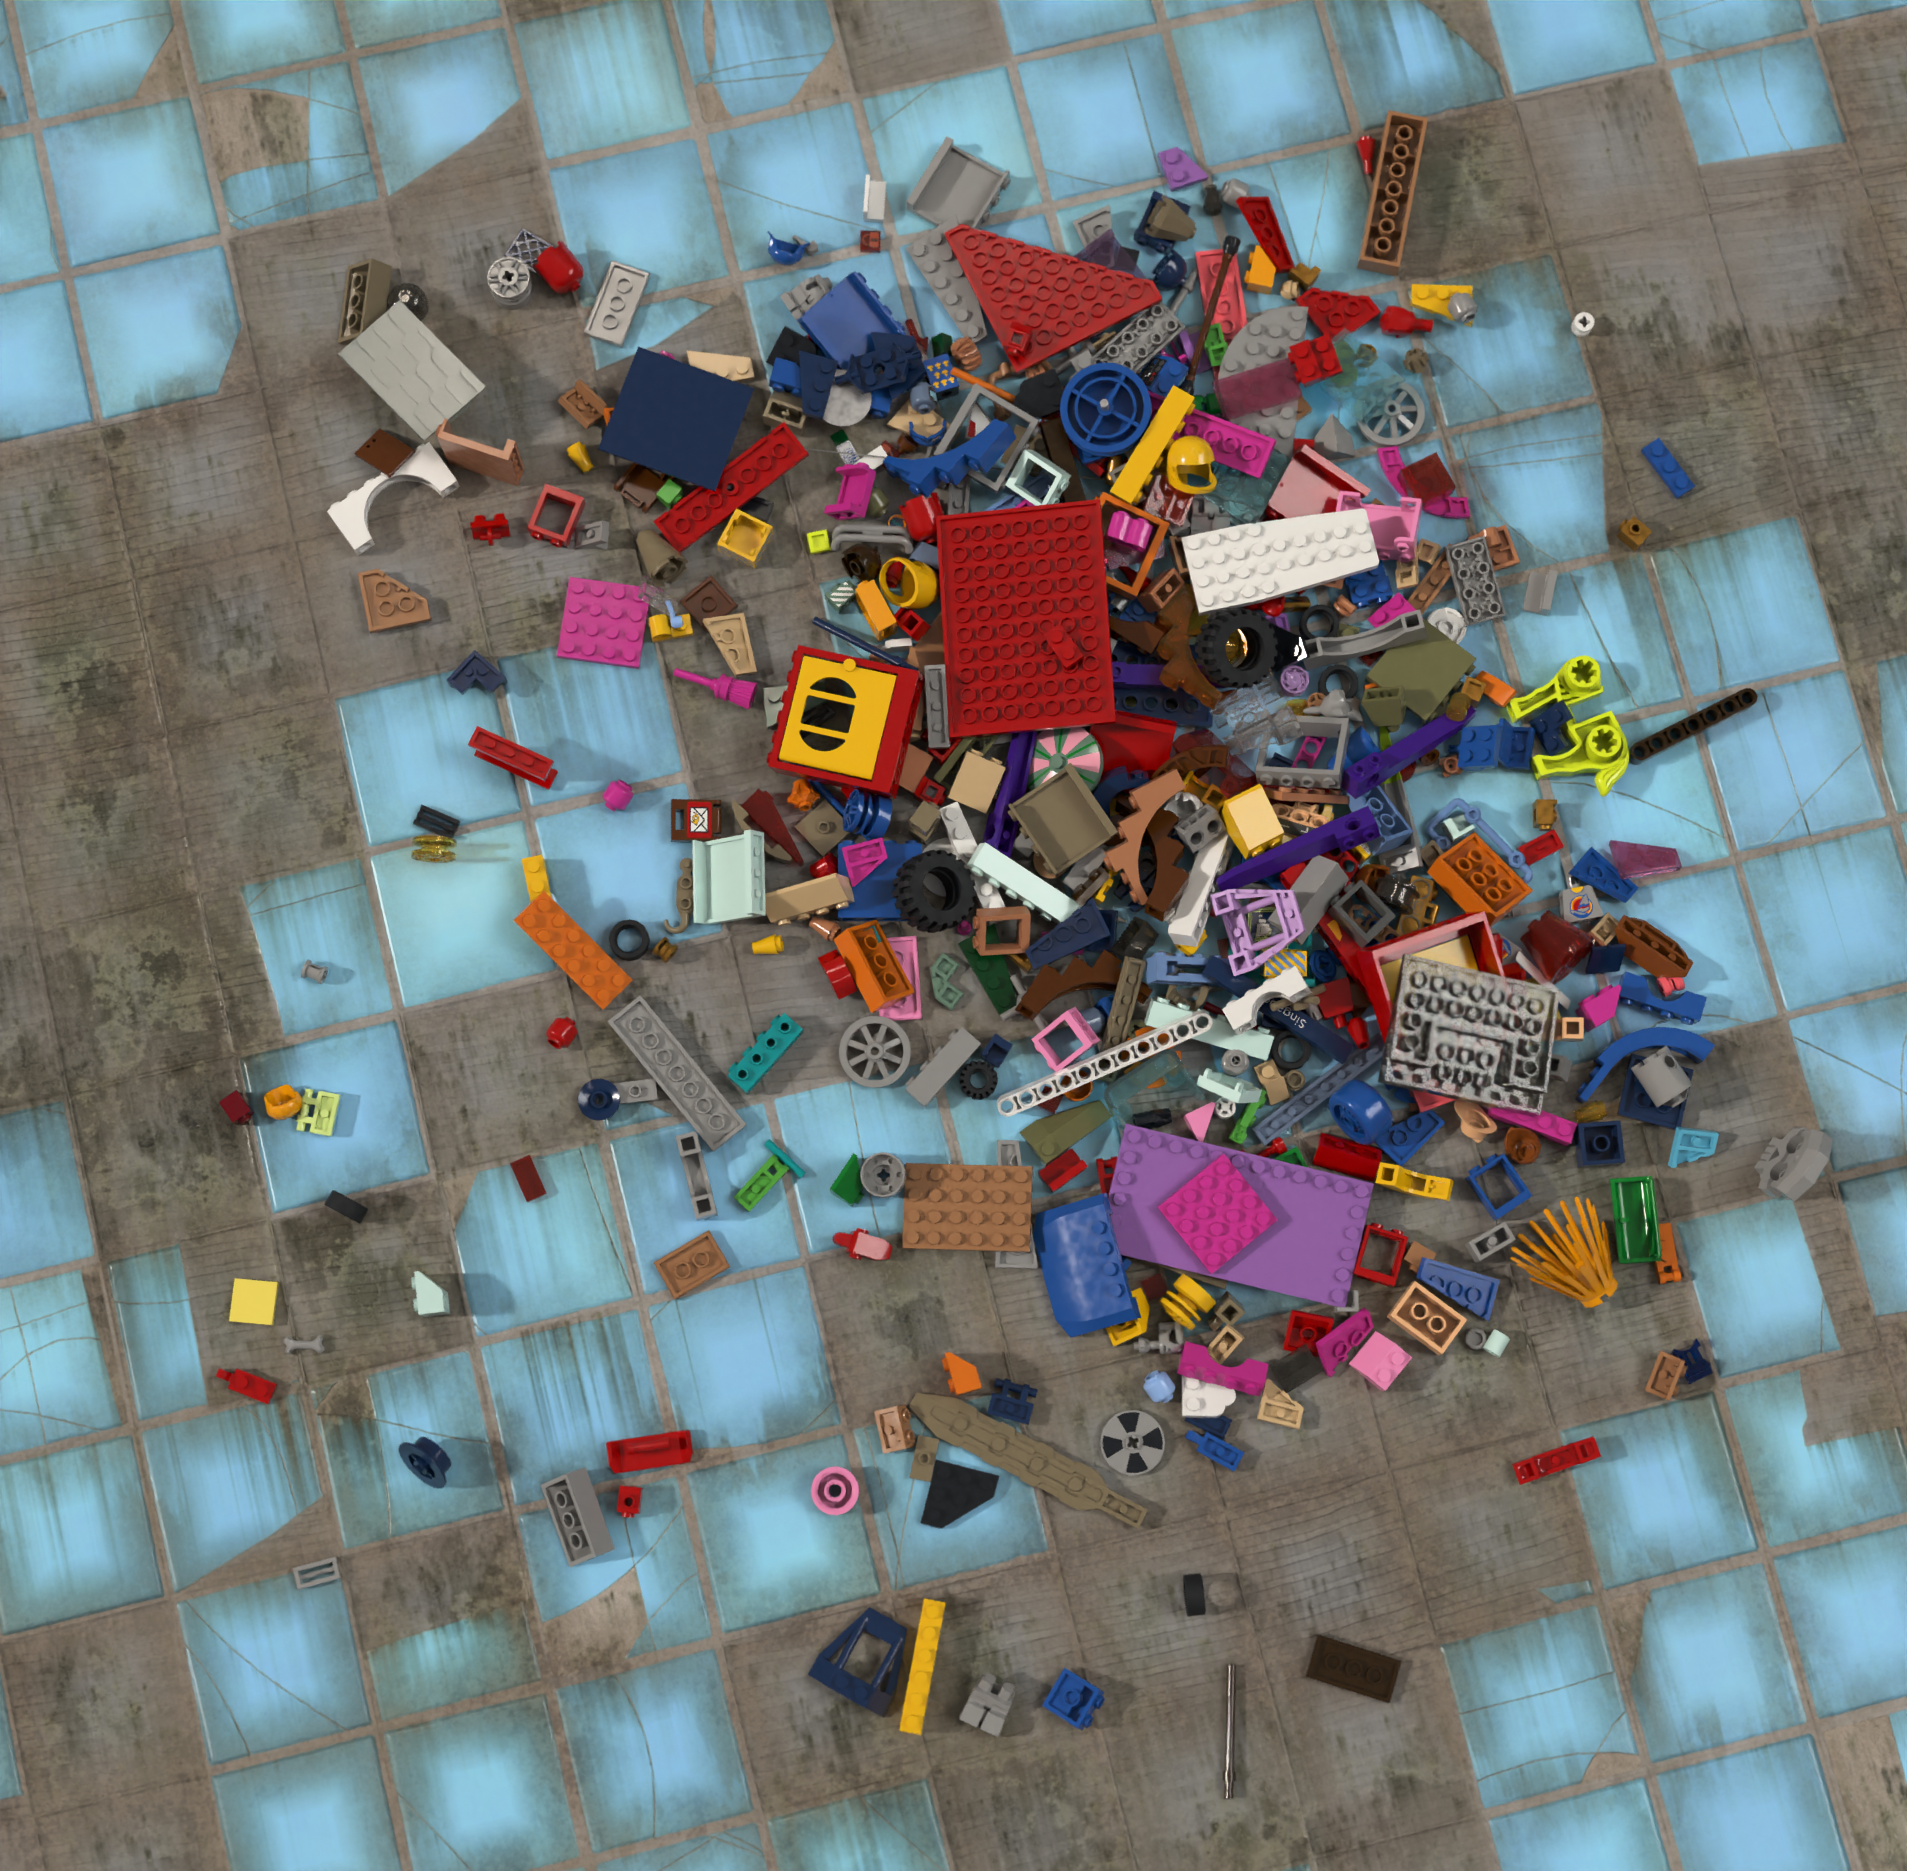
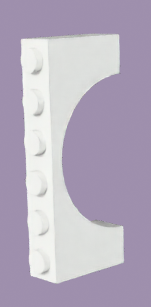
(352, 513)

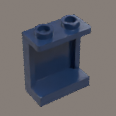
(1160, 245)

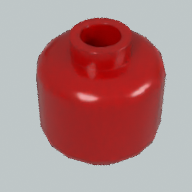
(561, 1033)

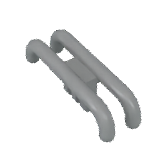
(872, 536)

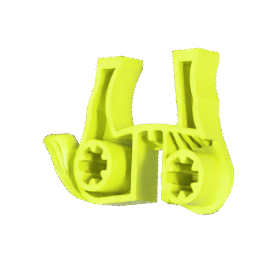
(1596, 741)

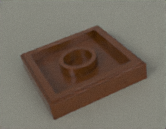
(708, 601)

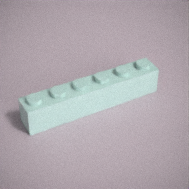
(1021, 884)
(1253, 1042)

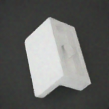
(874, 200)

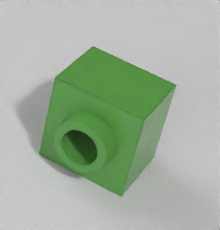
(670, 494)

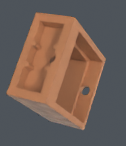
(1022, 942)

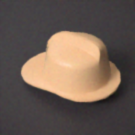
(1474, 1120)

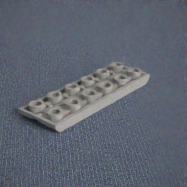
(1141, 339)

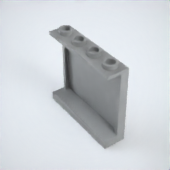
(957, 186)

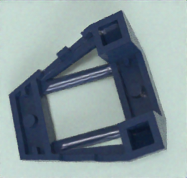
(850, 1686)

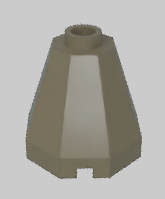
(1170, 221)

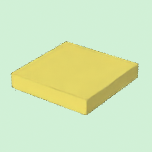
(253, 1301)

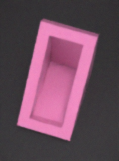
(1199, 1120)

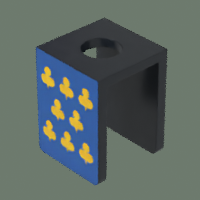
(939, 376)

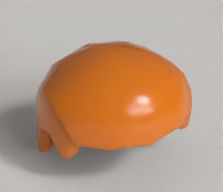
(1079, 1093)

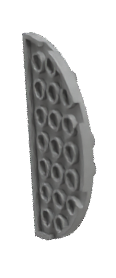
(1259, 344)

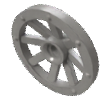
(1392, 417)
(885, 1022)

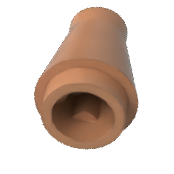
(827, 929)

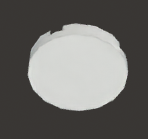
(1449, 623)

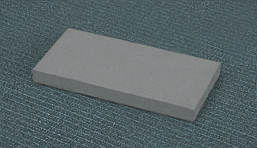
(617, 304)

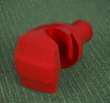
(1402, 322)

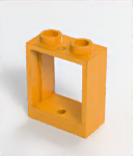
(875, 610)

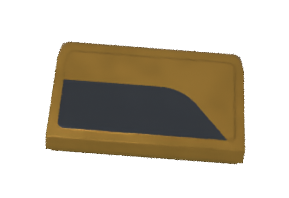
(1296, 604)

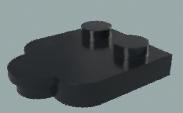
(788, 346)
(1040, 395)

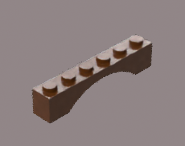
(1143, 633)

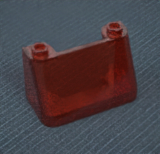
(1238, 775)

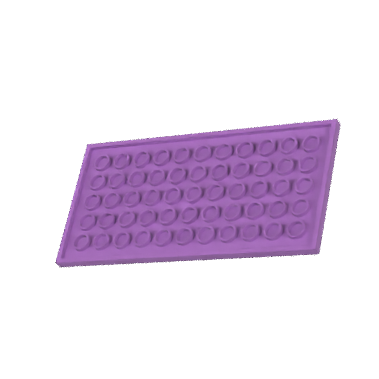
(1302, 1254)

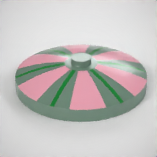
(1063, 746)

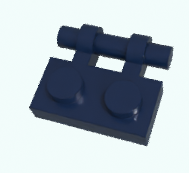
(1009, 1407)

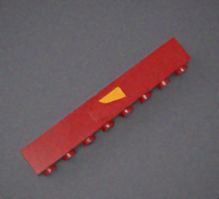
(1333, 934)

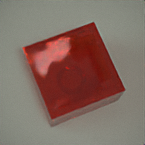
(1426, 480)

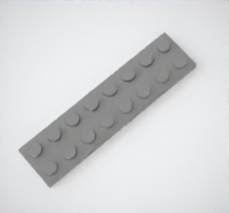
(677, 1073)

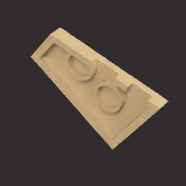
(727, 366)
(733, 642)

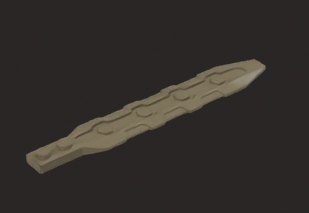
(1023, 1457)

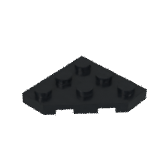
(1290, 648)
(955, 1492)

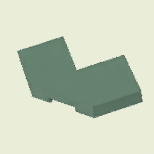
(943, 990)

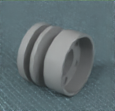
(510, 294)
(874, 1166)

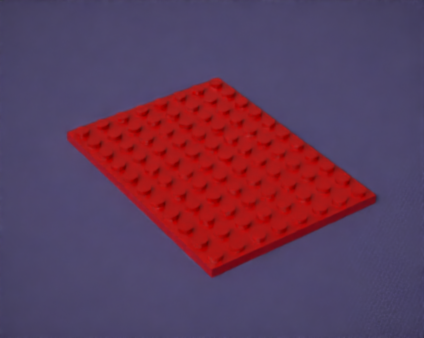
(1001, 589)

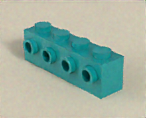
(765, 1053)

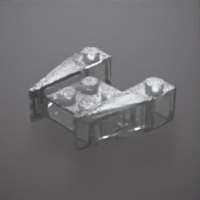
(1251, 721)

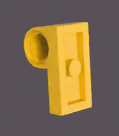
(662, 630)

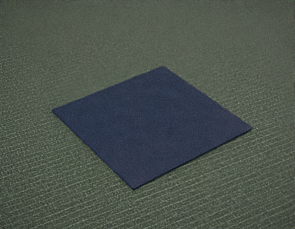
(676, 419)

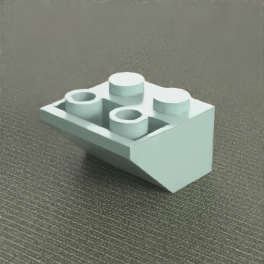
(431, 1298)

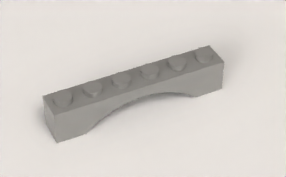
(1399, 631)

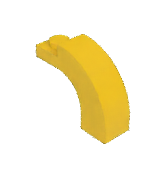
(1413, 1183)

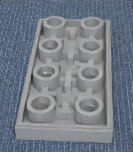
(1474, 581)

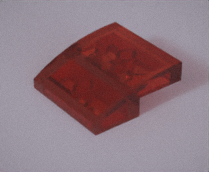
(1167, 502)

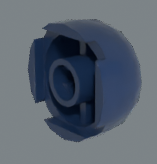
(1170, 272)

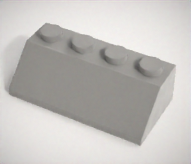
(577, 1517)

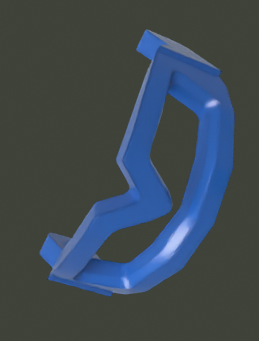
(928, 441)

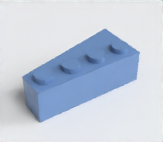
(1391, 824)

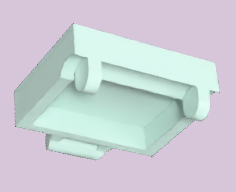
(1232, 1088)

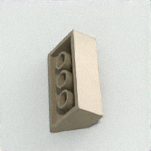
(363, 298)

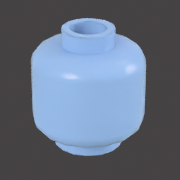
(1159, 1386)

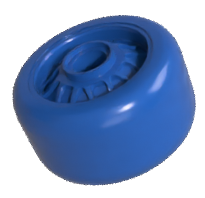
(1360, 1112)

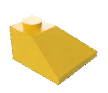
(1128, 1330)

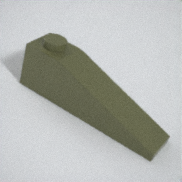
(1059, 1132)

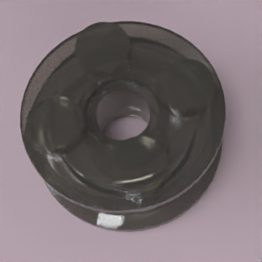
(1396, 895)

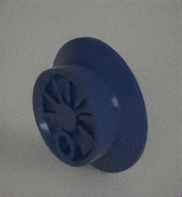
(426, 1461)

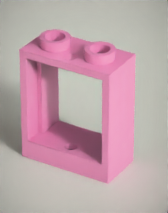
(1079, 1027)

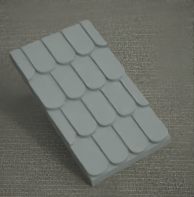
(412, 371)

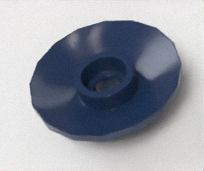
(593, 1090)

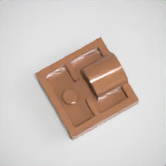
(1500, 547)

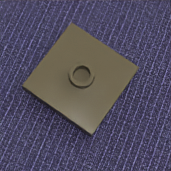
(822, 828)

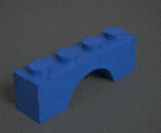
(1636, 991)

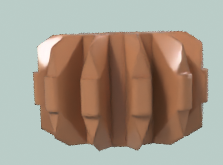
(966, 354)

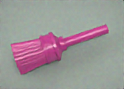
(724, 687)

